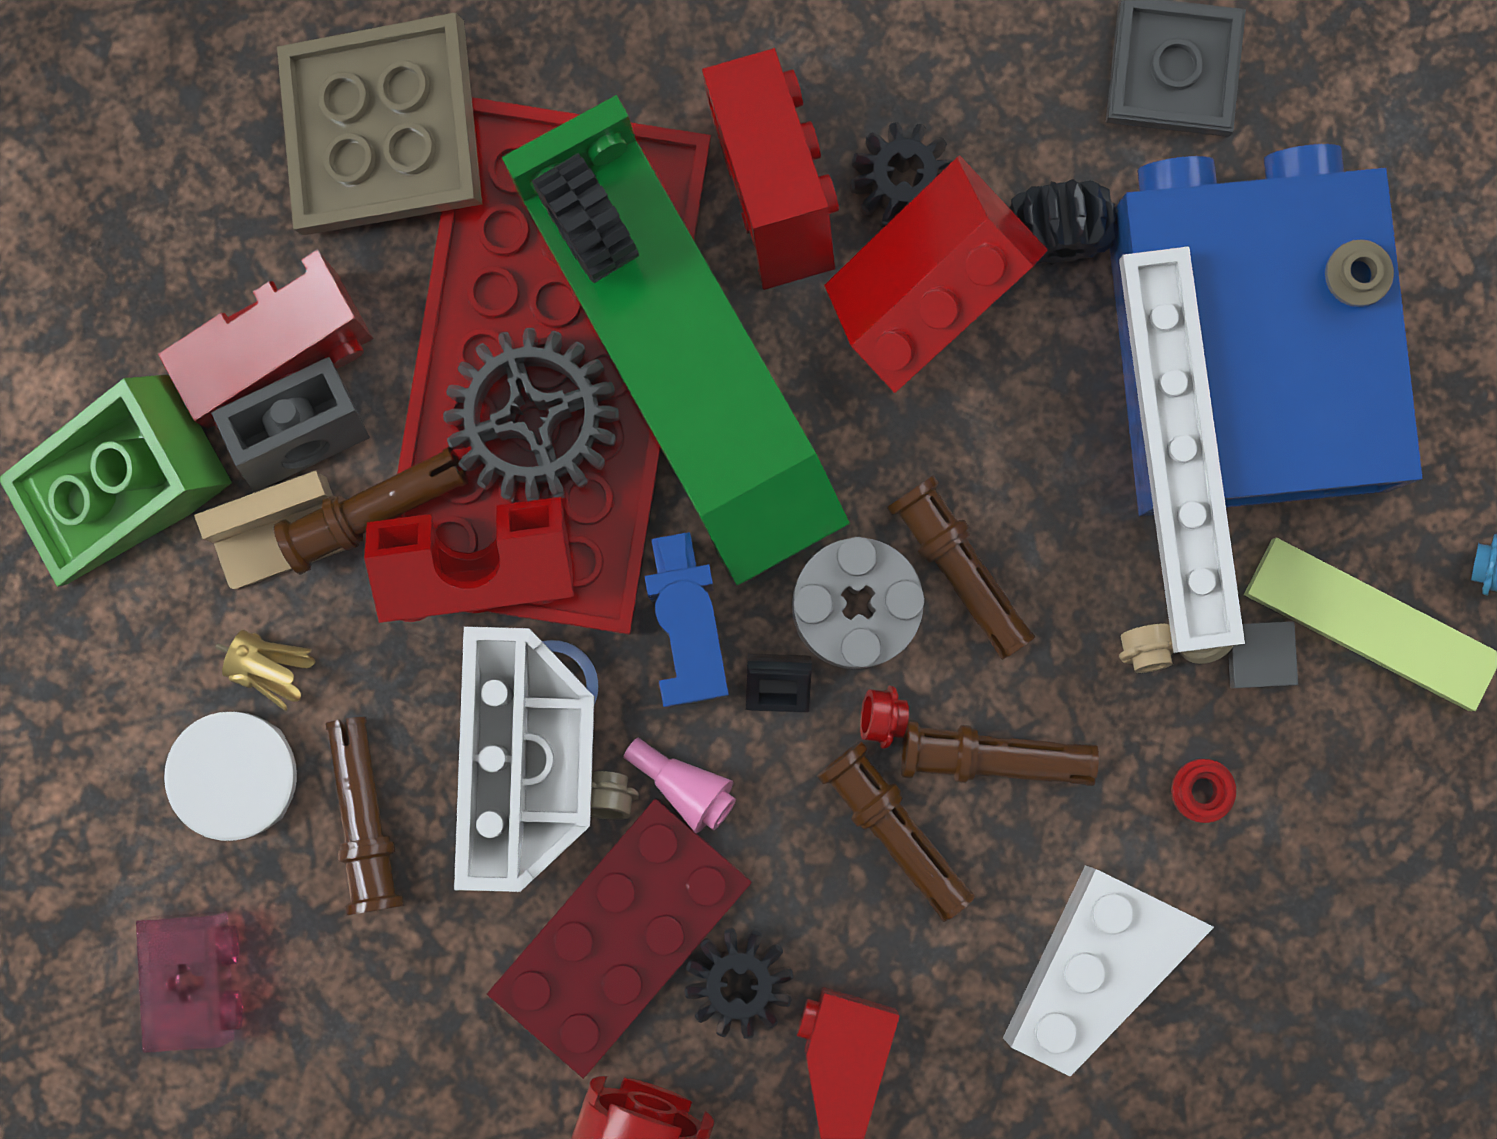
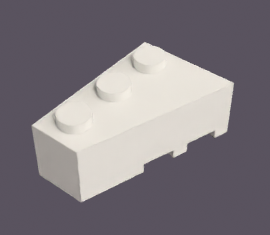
(1098, 969)

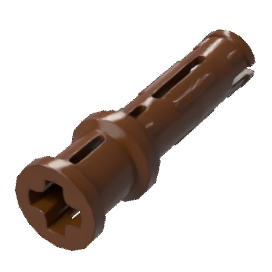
(343, 521)
(946, 543)
(969, 754)
(879, 808)
(365, 848)

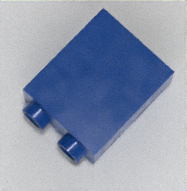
(1299, 384)

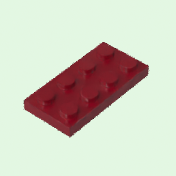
(619, 938)

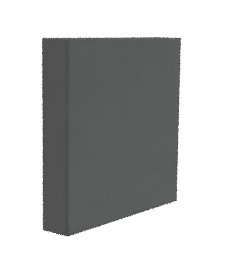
(1176, 66)

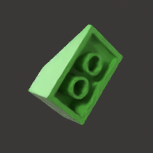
(114, 477)

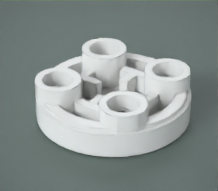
(230, 776)

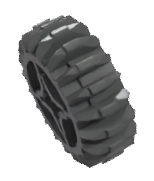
(559, 405)

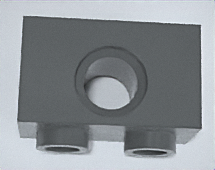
(290, 425)

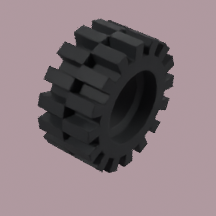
(585, 218)

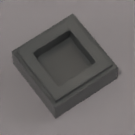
(1266, 656)

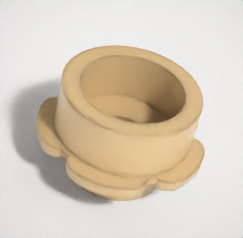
(1147, 648)

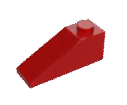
(845, 1059)

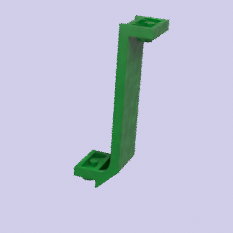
(687, 356)

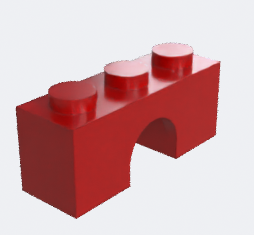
(421, 577)

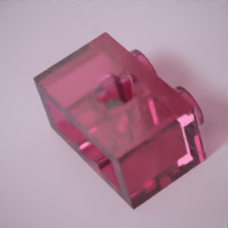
(171, 1012)

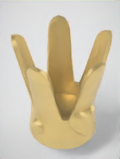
(255, 665)

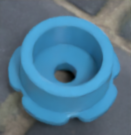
(1486, 566)

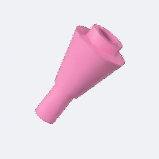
(694, 792)

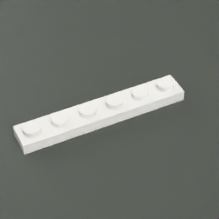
(1181, 450)

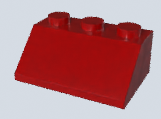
(931, 273)

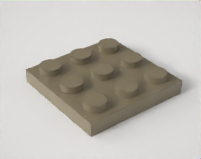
(379, 124)

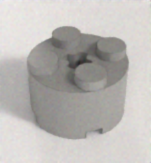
(894, 603)

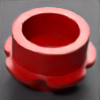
(883, 716)

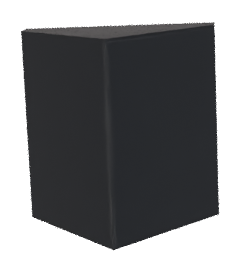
(778, 682)

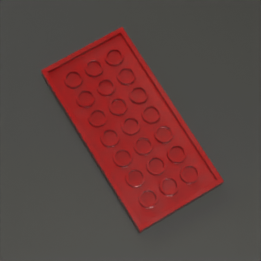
(499, 278)

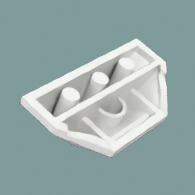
(519, 759)

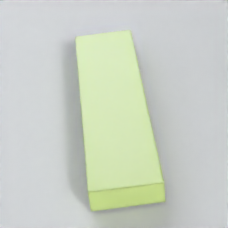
(1373, 624)

